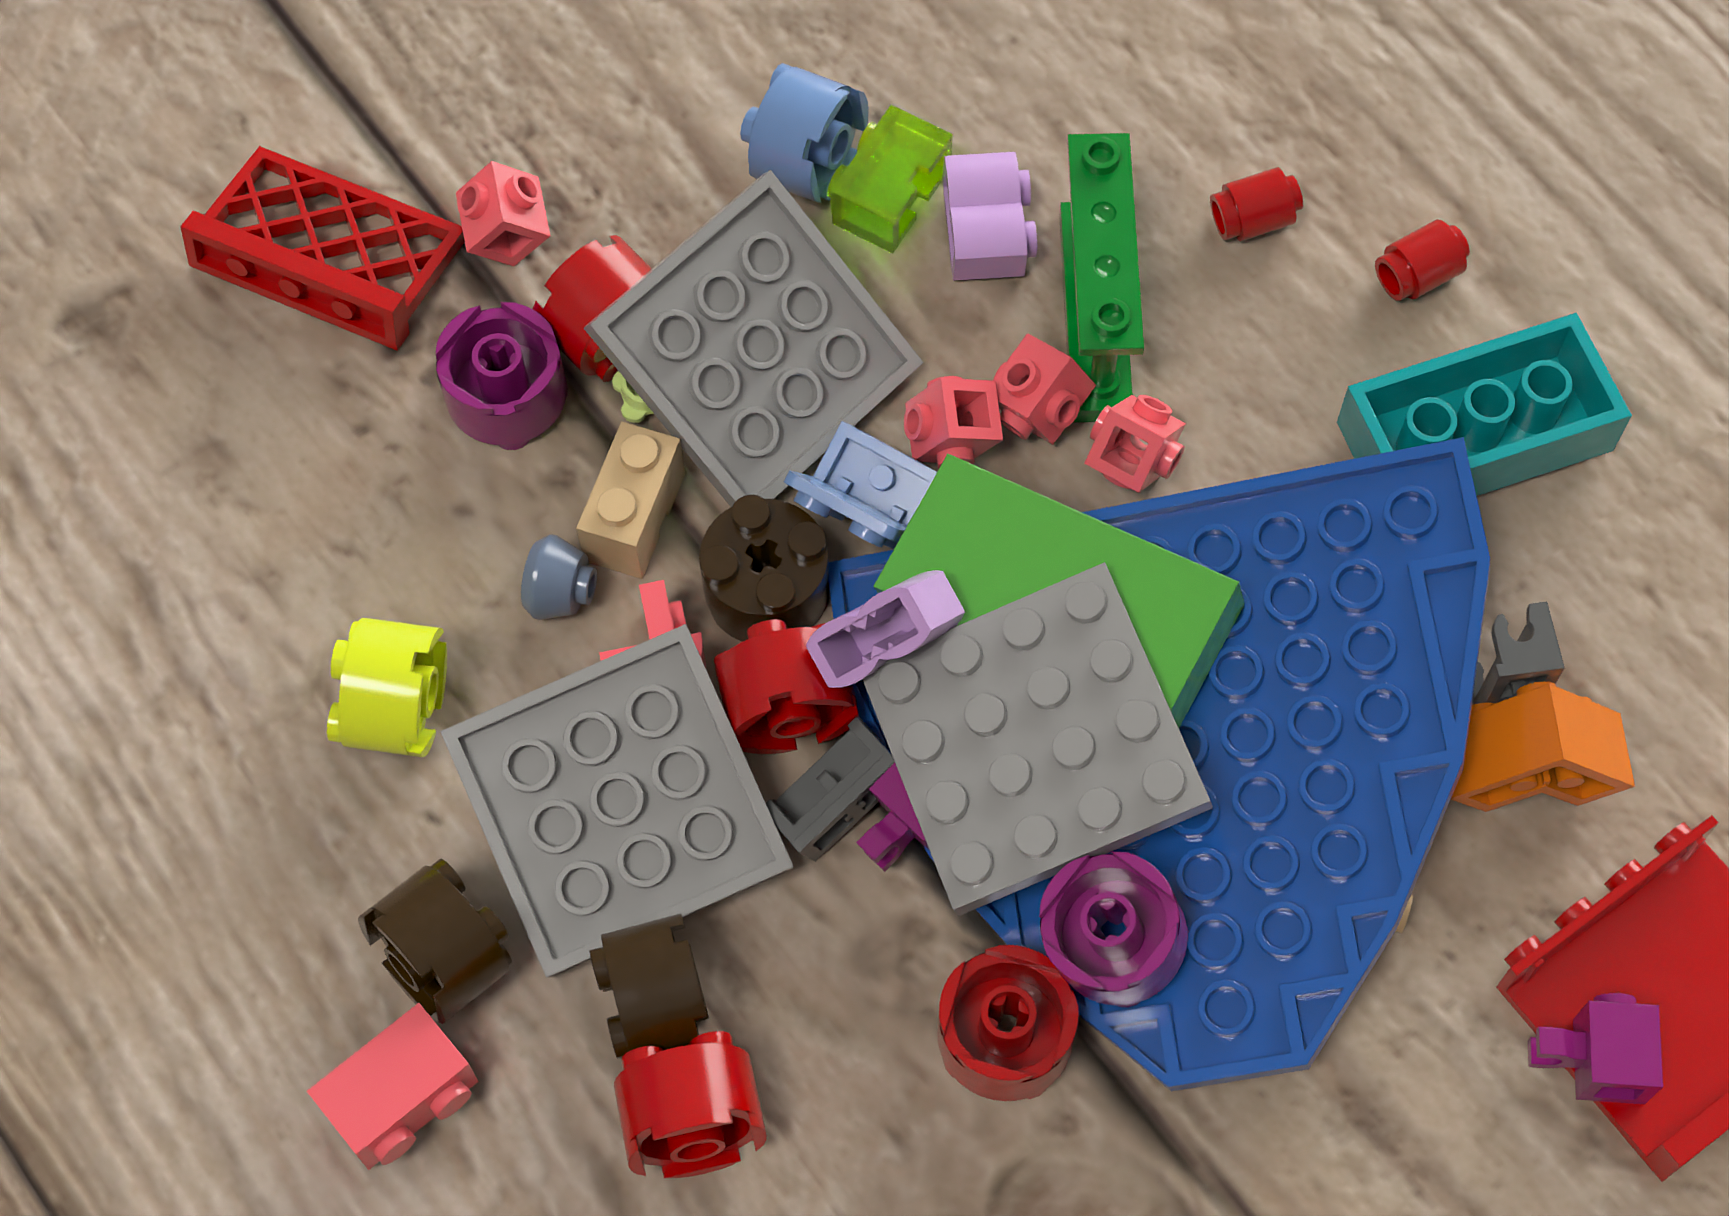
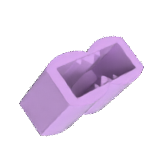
(987, 215)
(885, 628)

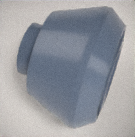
(556, 579)

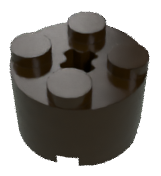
(764, 565)
(437, 940)
(651, 984)

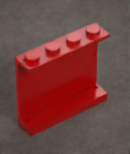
(1667, 946)

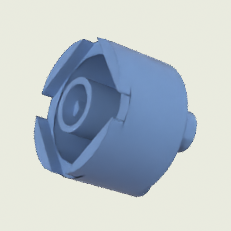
(803, 130)

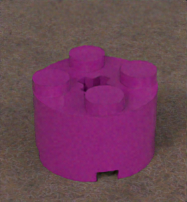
(501, 374)
(1113, 890)

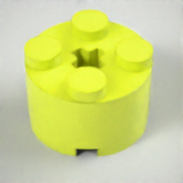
(387, 686)

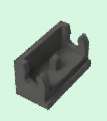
(1520, 662)
(832, 792)

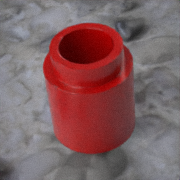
(1256, 205)
(1422, 260)

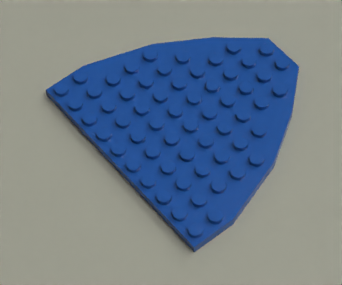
(1316, 738)

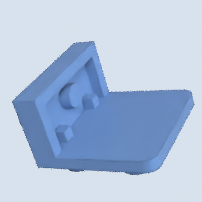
(865, 483)

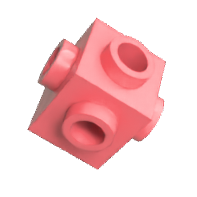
(502, 214)
(1040, 390)
(953, 419)
(1118, 446)

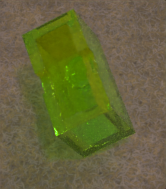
(892, 168)

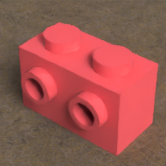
(395, 1088)

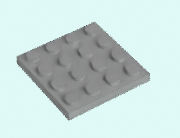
(754, 343)
(1034, 740)
(616, 798)

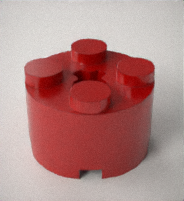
(581, 291)
(778, 692)
(972, 1005)
(688, 1106)

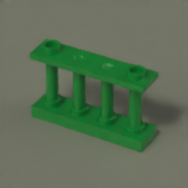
(1101, 267)

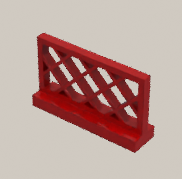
(300, 274)

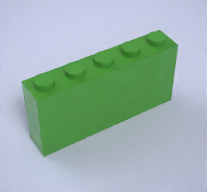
(1011, 542)

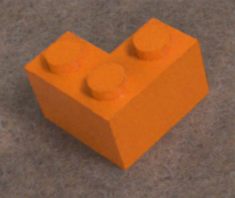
(1544, 745)

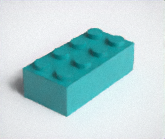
(1515, 399)

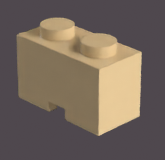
(631, 499)

